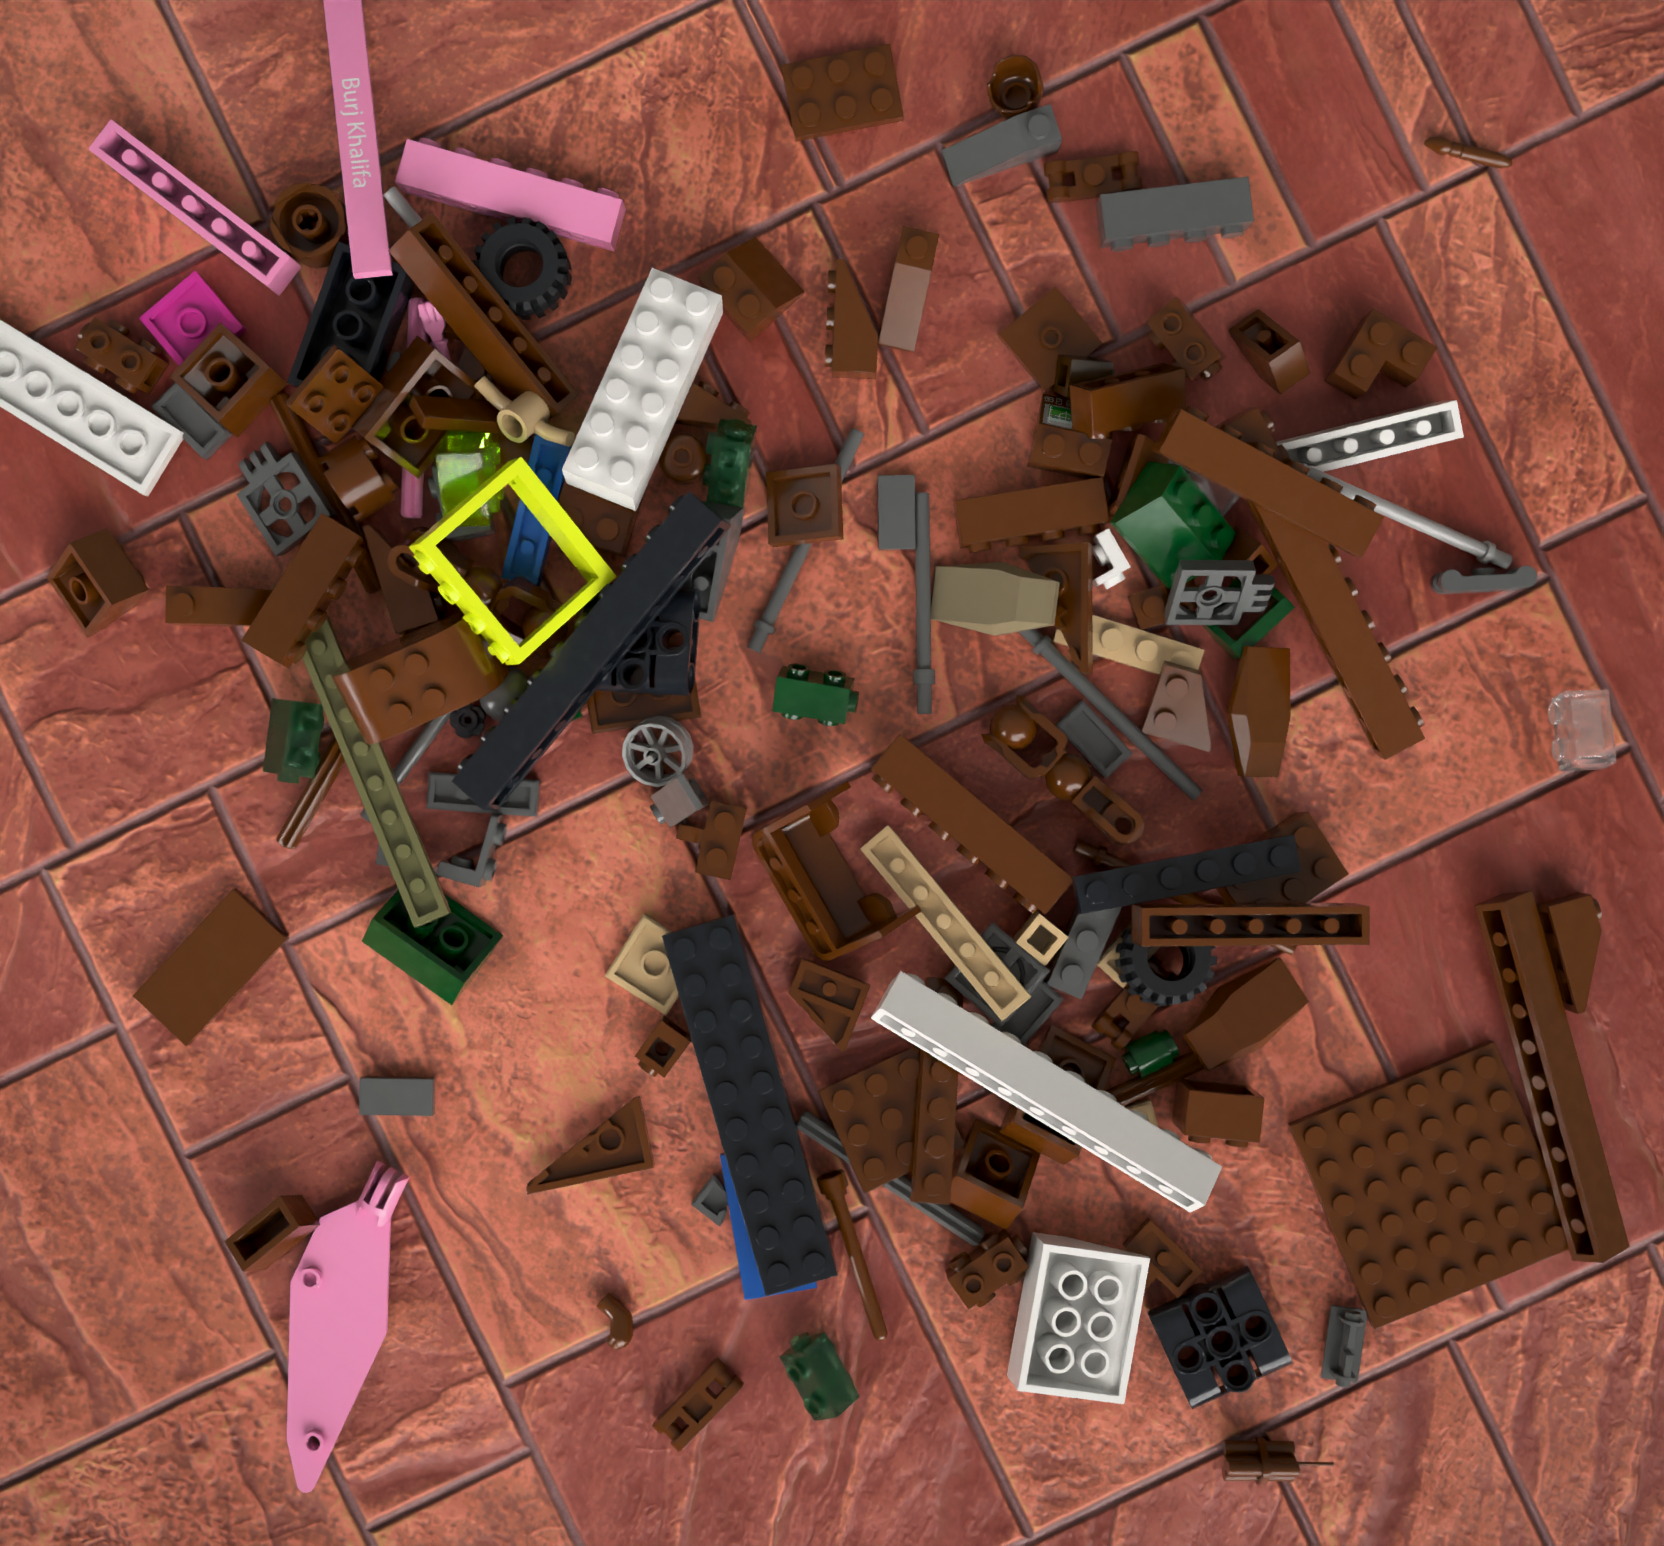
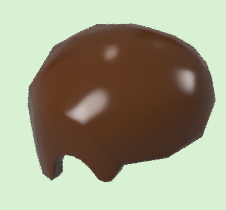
(1015, 86)

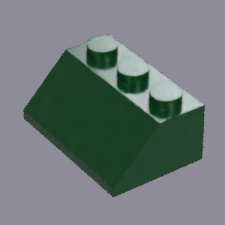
(1171, 521)
(437, 954)

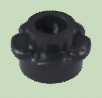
(477, 724)

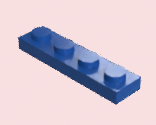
(529, 539)

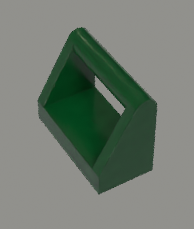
(1278, 609)

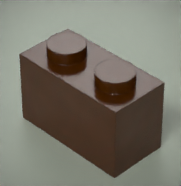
(272, 1233)

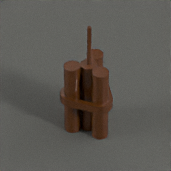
(1262, 1461)

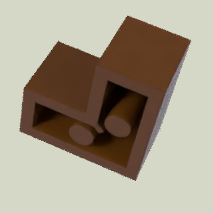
(1379, 347)

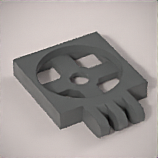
(264, 476)
(1249, 597)

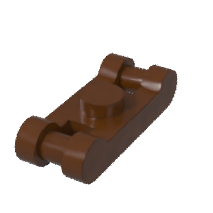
(1091, 177)
(1131, 1008)
(698, 1404)

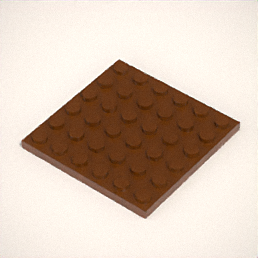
(1431, 1184)

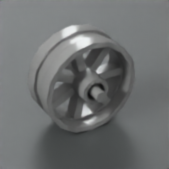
(657, 750)

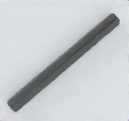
(941, 1213)

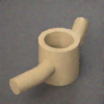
(523, 415)

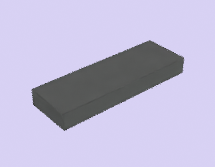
(446, 795)

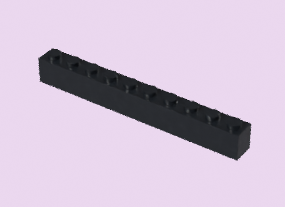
(591, 651)

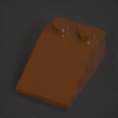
(1070, 1055)

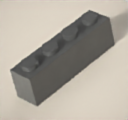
(1174, 213)

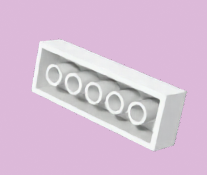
(643, 389)

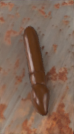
(1467, 152)

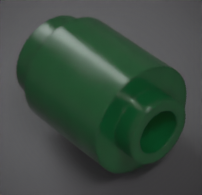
(1150, 1053)

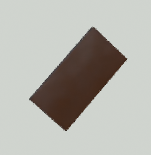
(211, 967)

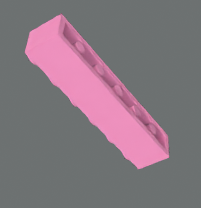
(506, 193)
(195, 207)

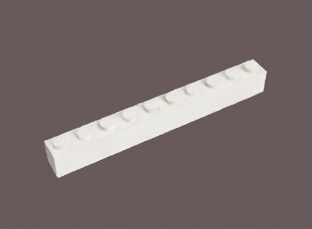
(1047, 1091)

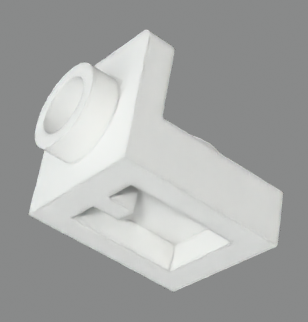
(1109, 553)

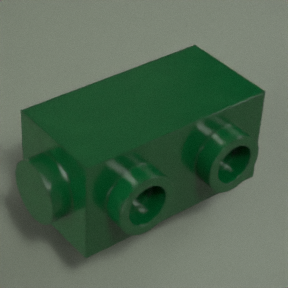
(814, 695)

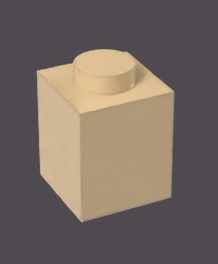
(1040, 938)

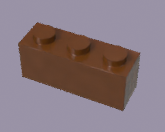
(1127, 400)

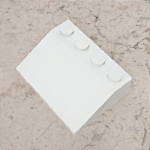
(1077, 1319)

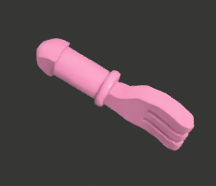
(434, 326)

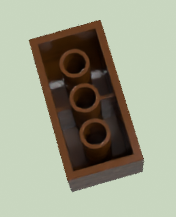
(418, 678)

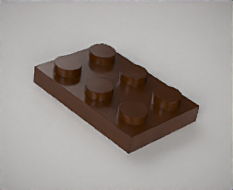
(842, 92)

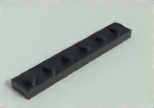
(1186, 874)

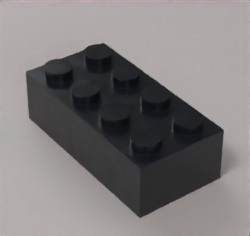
(354, 316)

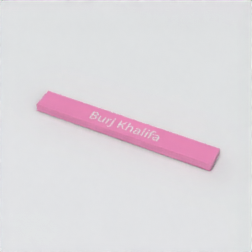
(357, 139)

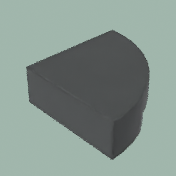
(712, 1200)

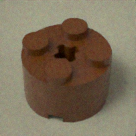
(291, 221)
(358, 478)

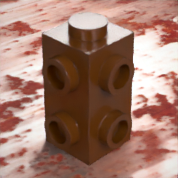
(1186, 341)
(111, 349)
(987, 1268)

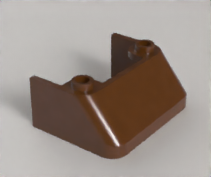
(819, 883)

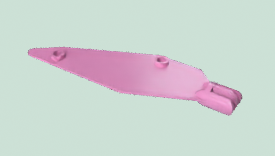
(337, 1320)

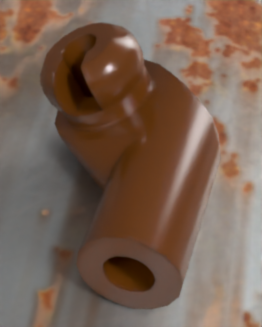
(620, 1322)

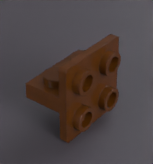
(334, 394)

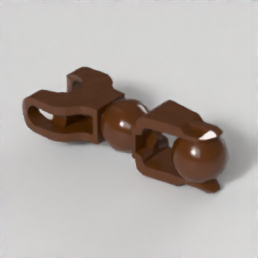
(487, 587)
(1065, 774)

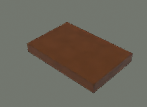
(626, 710)

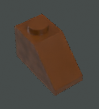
(1270, 351)

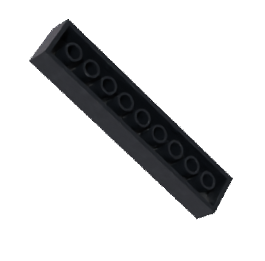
(750, 1104)

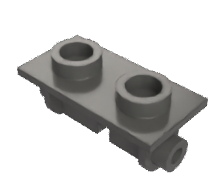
(1344, 1345)

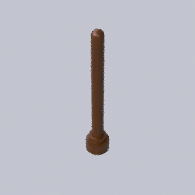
(833, 1186)

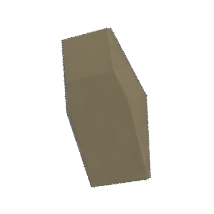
(993, 598)

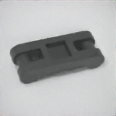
(1483, 580)

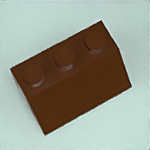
(389, 419)

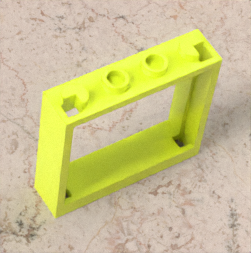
(554, 521)

